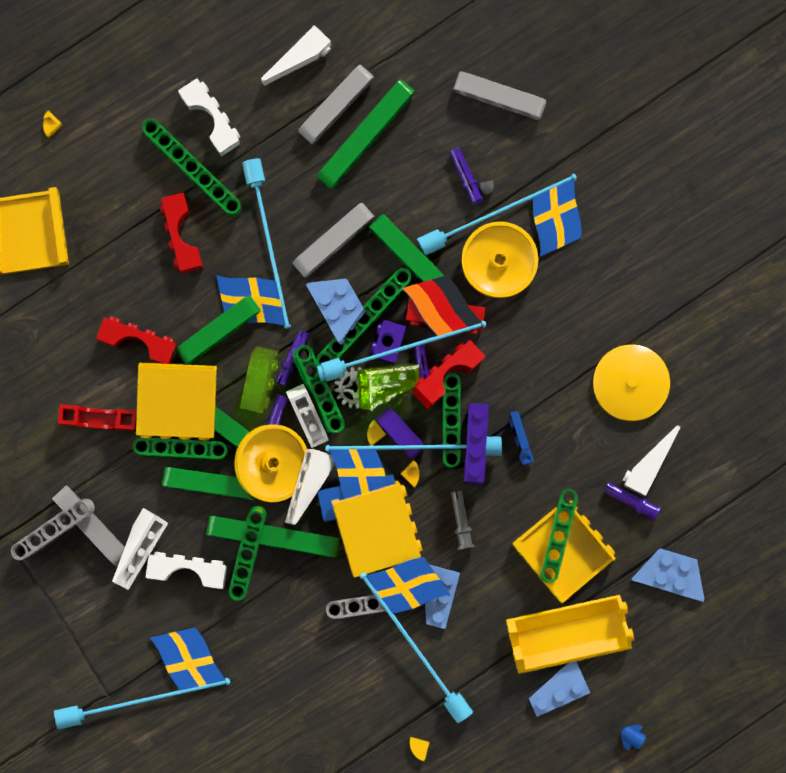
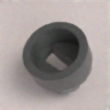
(486, 187)

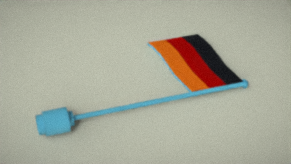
(441, 309)

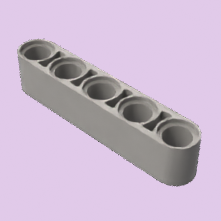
(499, 95)
(336, 104)
(333, 240)
(92, 527)
(46, 535)
(363, 603)

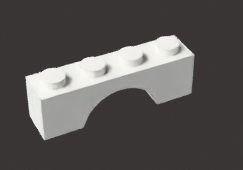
(195, 98)
(161, 567)

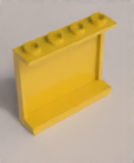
(32, 232)
(176, 401)
(377, 529)
(583, 555)

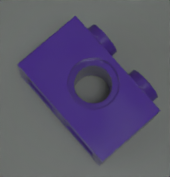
(388, 330)

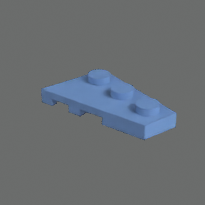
(439, 608)
(560, 689)

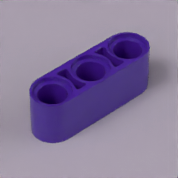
(399, 432)

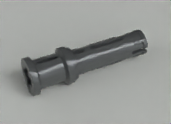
(463, 530)

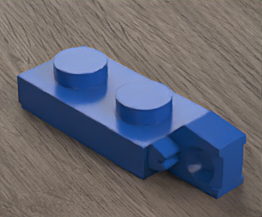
(521, 439)

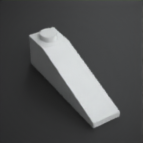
(305, 51)
(645, 471)
(312, 475)
(139, 545)

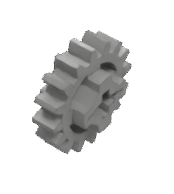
(346, 388)

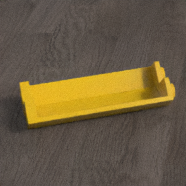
(569, 634)

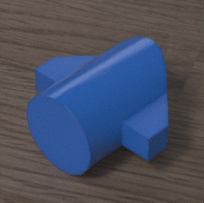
(632, 737)

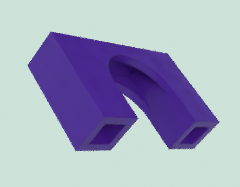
(476, 444)

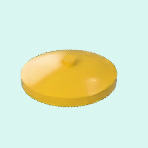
(499, 259)
(631, 383)
(270, 462)

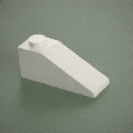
(307, 415)

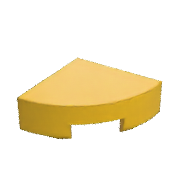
(50, 124)
(374, 433)
(411, 473)
(419, 747)

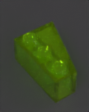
(259, 379)
(385, 382)

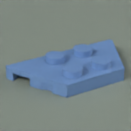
(338, 305)
(672, 574)

